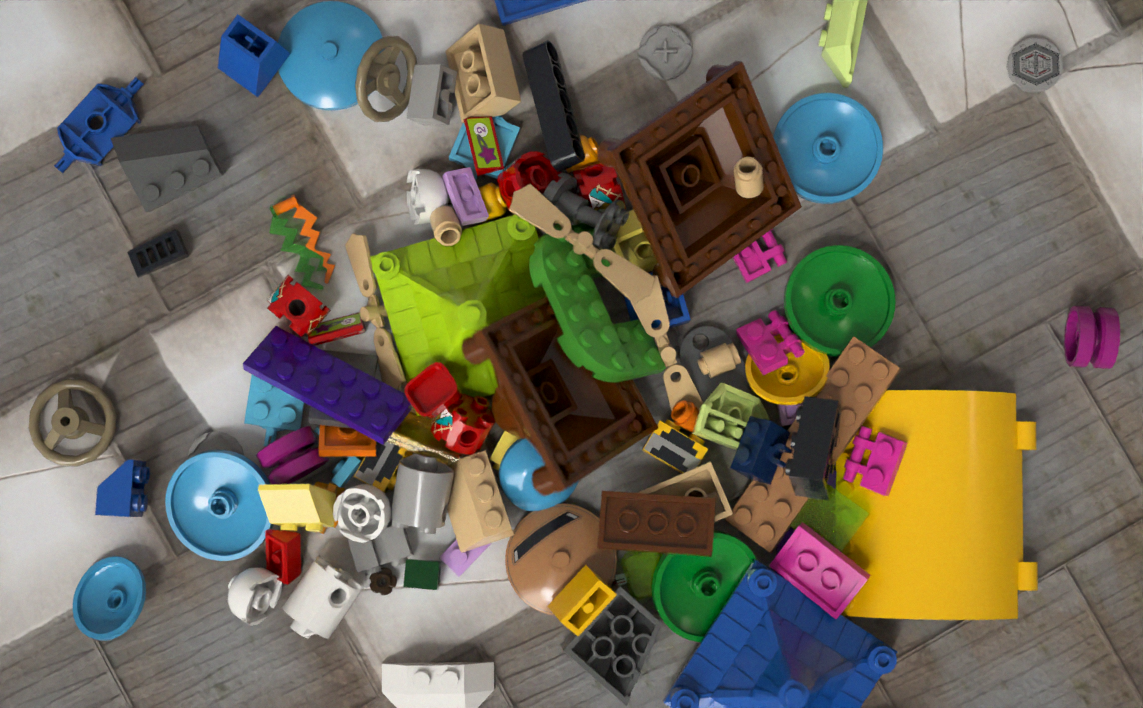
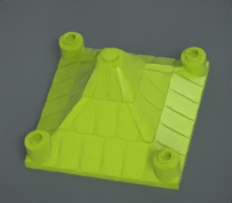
(449, 292)

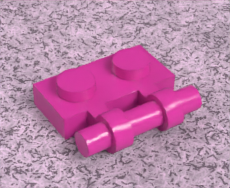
(754, 263)
(763, 347)
(882, 464)

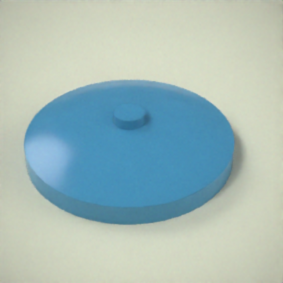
(325, 53)
(829, 147)
(218, 505)

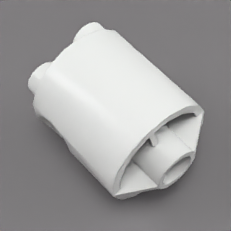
(321, 599)

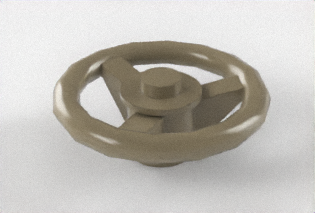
(381, 74)
(71, 422)

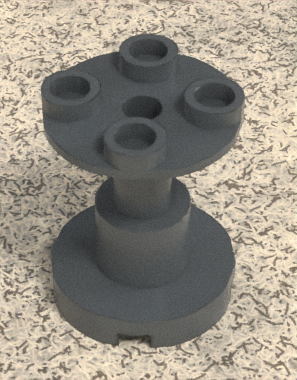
(576, 209)

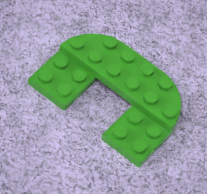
(588, 336)

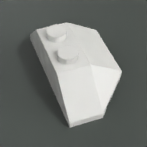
(438, 684)

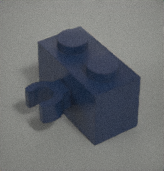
(761, 450)

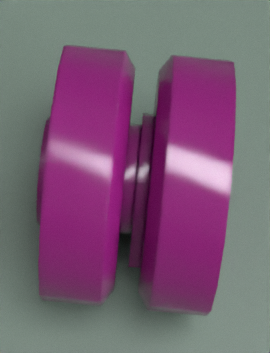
(1092, 337)
(292, 456)

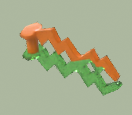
(306, 252)

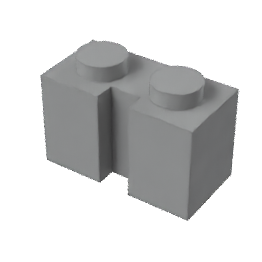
(431, 93)
(388, 547)

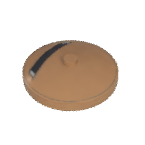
(551, 550)

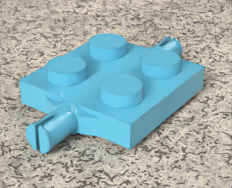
(506, 136)
(272, 409)

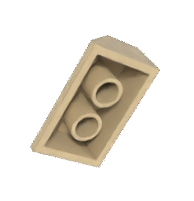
(484, 73)
(696, 483)
(477, 504)

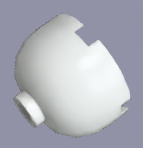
(425, 195)
(362, 512)
(252, 594)

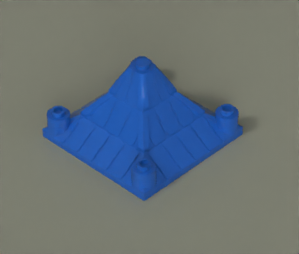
(780, 652)

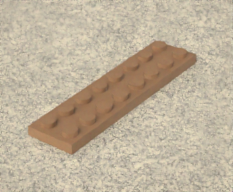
(858, 384)

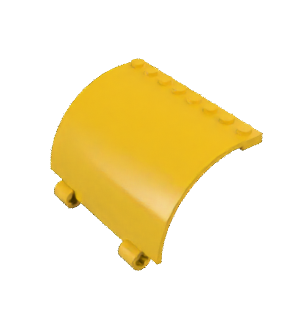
(954, 516)

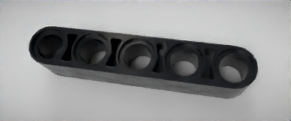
(553, 106)

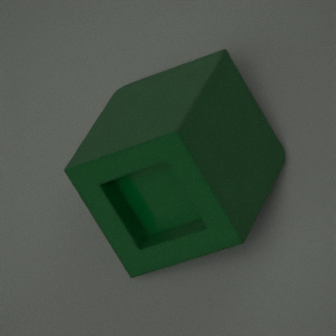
(422, 574)

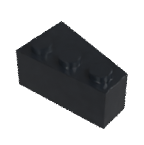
(814, 447)

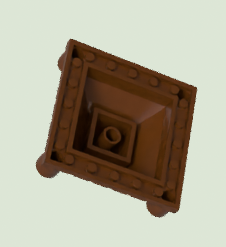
(684, 181)
(552, 402)

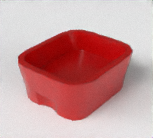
(432, 390)

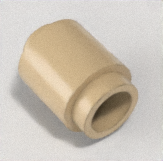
(748, 177)
(445, 225)
(719, 360)

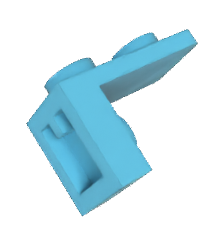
(344, 470)

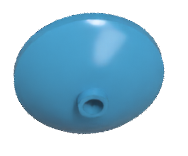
(516, 478)
(109, 598)

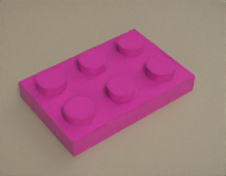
(819, 570)

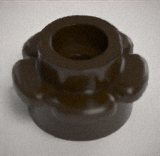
(390, 581)

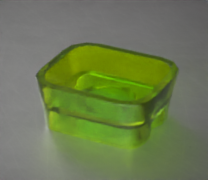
(639, 572)

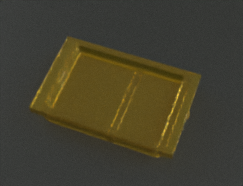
(416, 435)

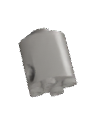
(421, 493)

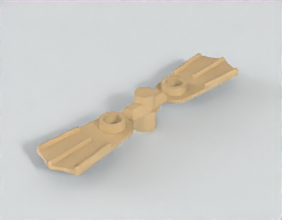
(622, 274)
(653, 309)
(388, 360)

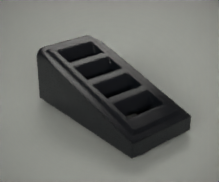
(180, 254)

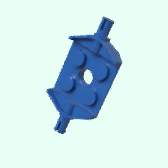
(91, 145)

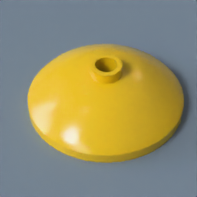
(806, 375)

